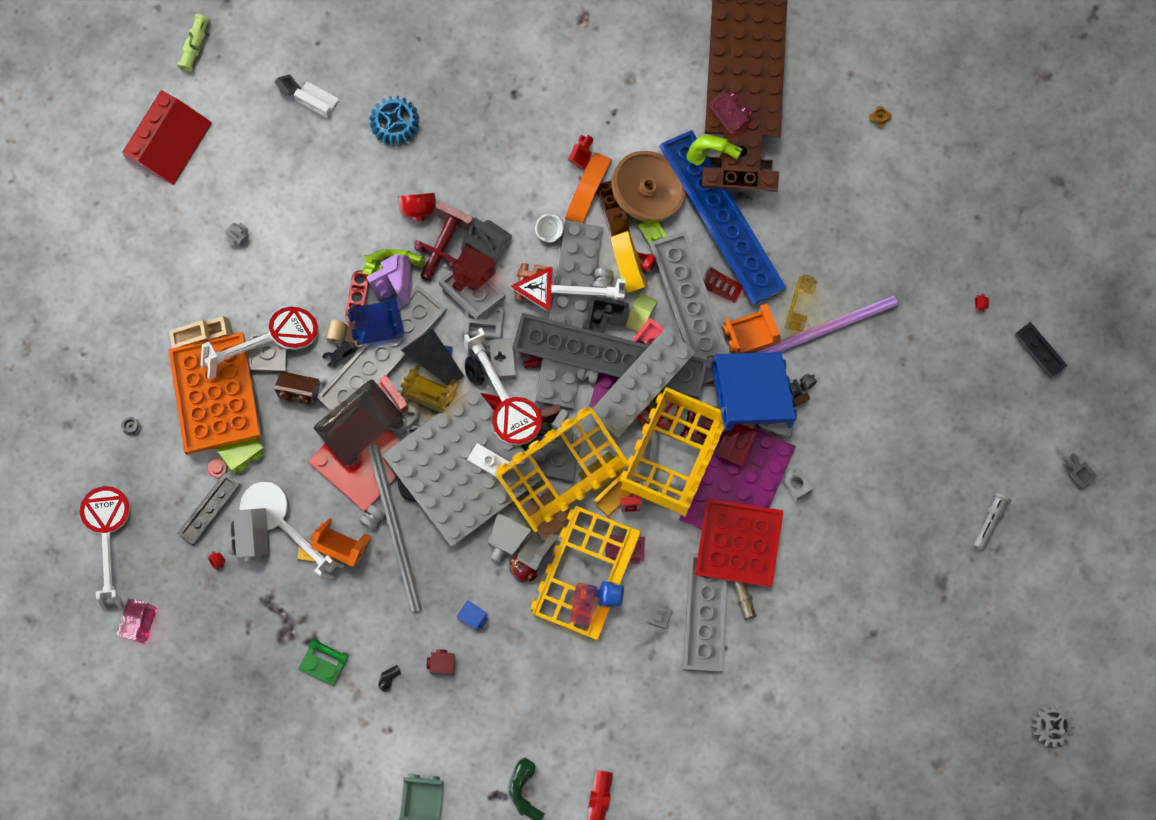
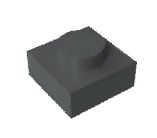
(287, 85)

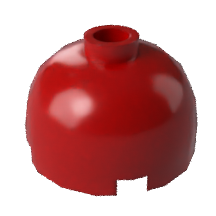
(417, 205)

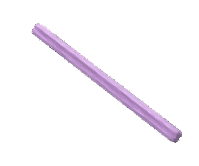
(833, 325)

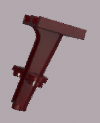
(454, 220)

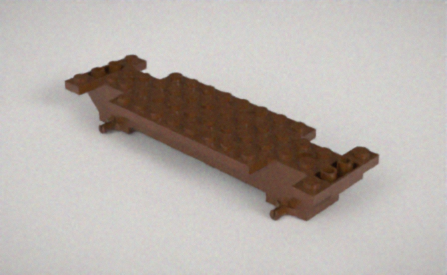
(749, 60)

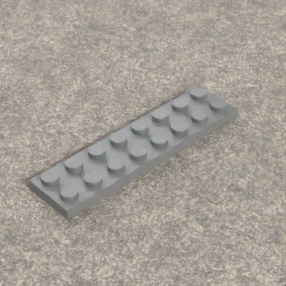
(689, 298)
(382, 357)

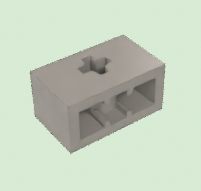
(502, 348)

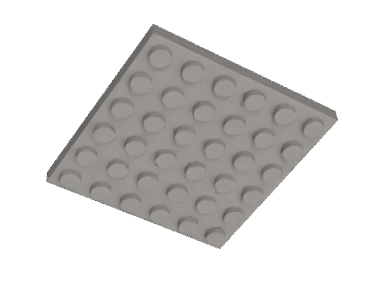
(440, 478)

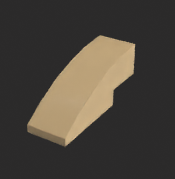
(200, 331)

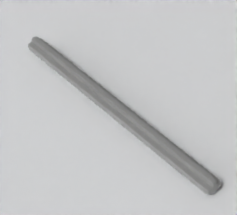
(394, 528)

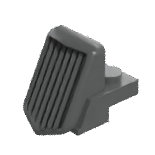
(487, 239)

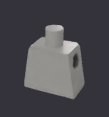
(507, 537)

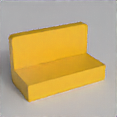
(611, 497)

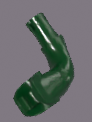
(523, 771)

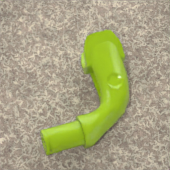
(699, 148)
(374, 260)

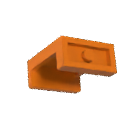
(752, 331)
(338, 545)

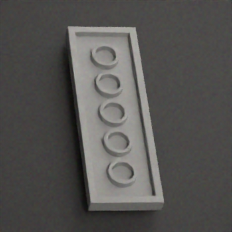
(642, 382)
(704, 621)

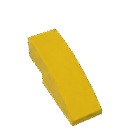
(628, 261)

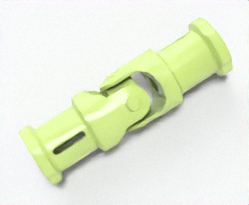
(195, 36)

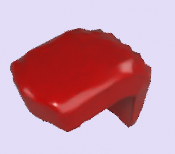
(647, 261)

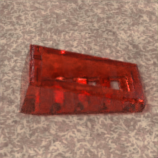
(724, 279)

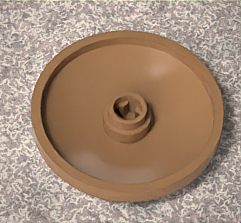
(647, 186)

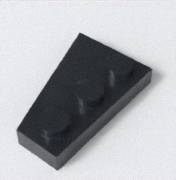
(434, 357)

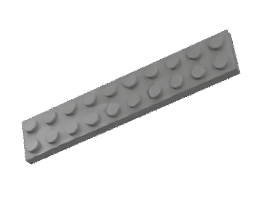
(575, 268)

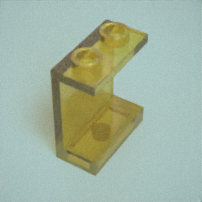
(794, 320)

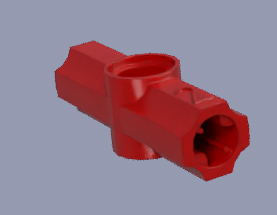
(600, 795)

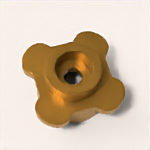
(885, 116)

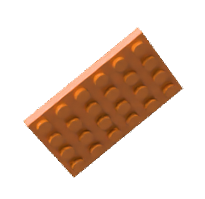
(216, 409)

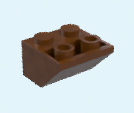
(297, 388)

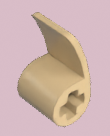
(340, 332)

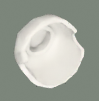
(549, 228)

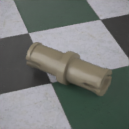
(745, 600)

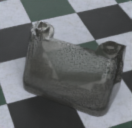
(359, 422)

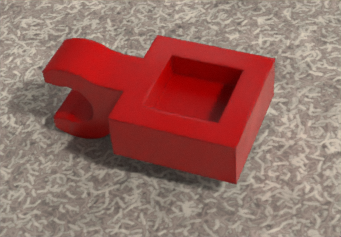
(580, 153)

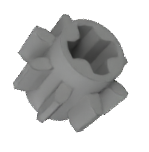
(237, 234)

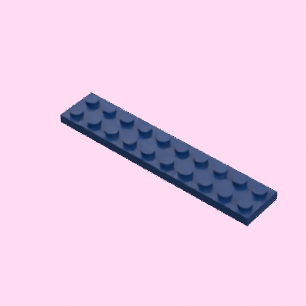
(724, 223)

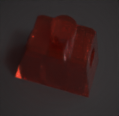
(472, 270)

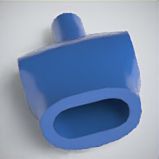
(610, 594)

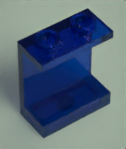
(376, 322)

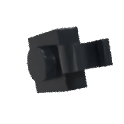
(343, 350)

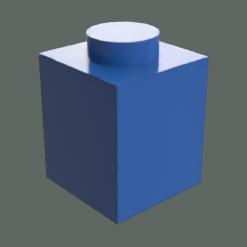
(473, 616)

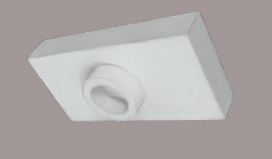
(485, 459)

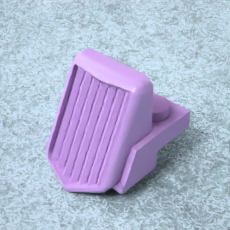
(393, 278)

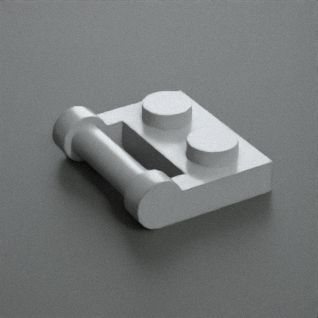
(493, 318)

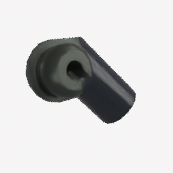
(386, 678)

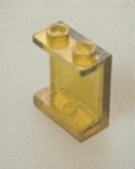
(427, 391)

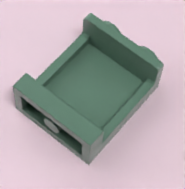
(421, 798)

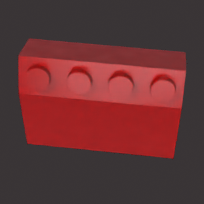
(166, 137)

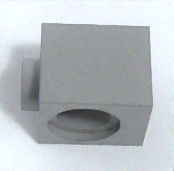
(797, 493)

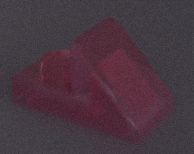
(583, 603)

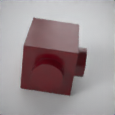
(441, 662)

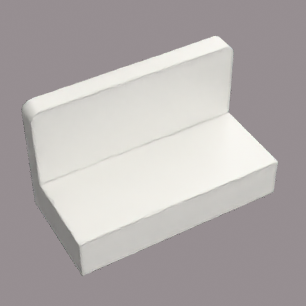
(316, 99)

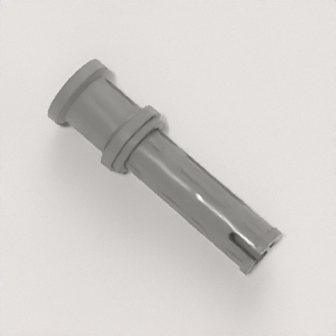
(996, 511)

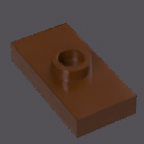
(550, 413)

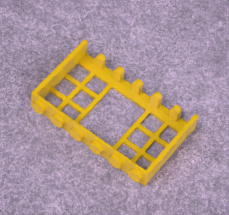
(693, 481)
(578, 490)
(620, 566)

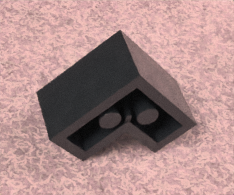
(606, 311)

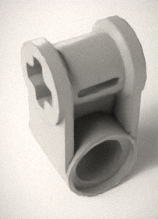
(778, 429)

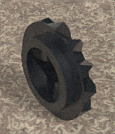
(474, 370)

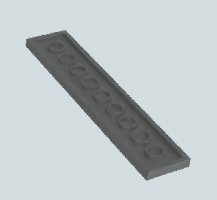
(596, 351)

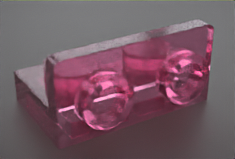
(730, 110)
(613, 550)
(136, 621)

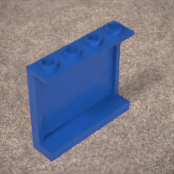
(753, 389)

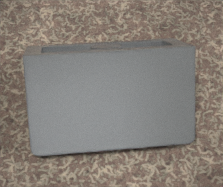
(562, 416)
(536, 550)

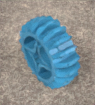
(399, 106)

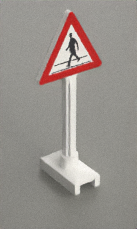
(539, 289)

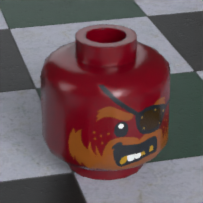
(521, 571)

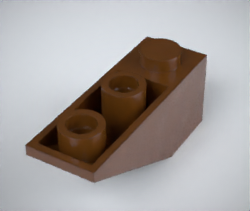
(614, 215)

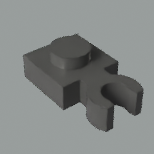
(1082, 473)

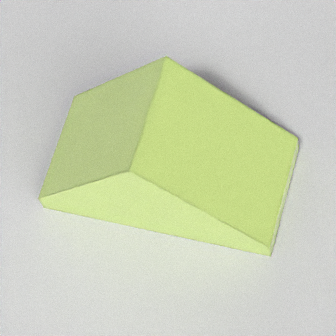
(640, 312)

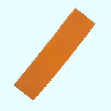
(587, 188)

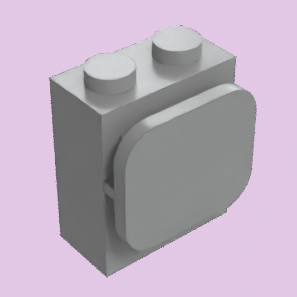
(248, 534)

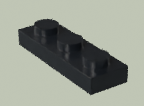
(1041, 350)

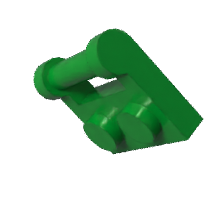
(321, 668)

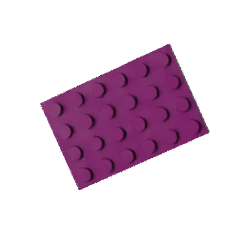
(749, 485)

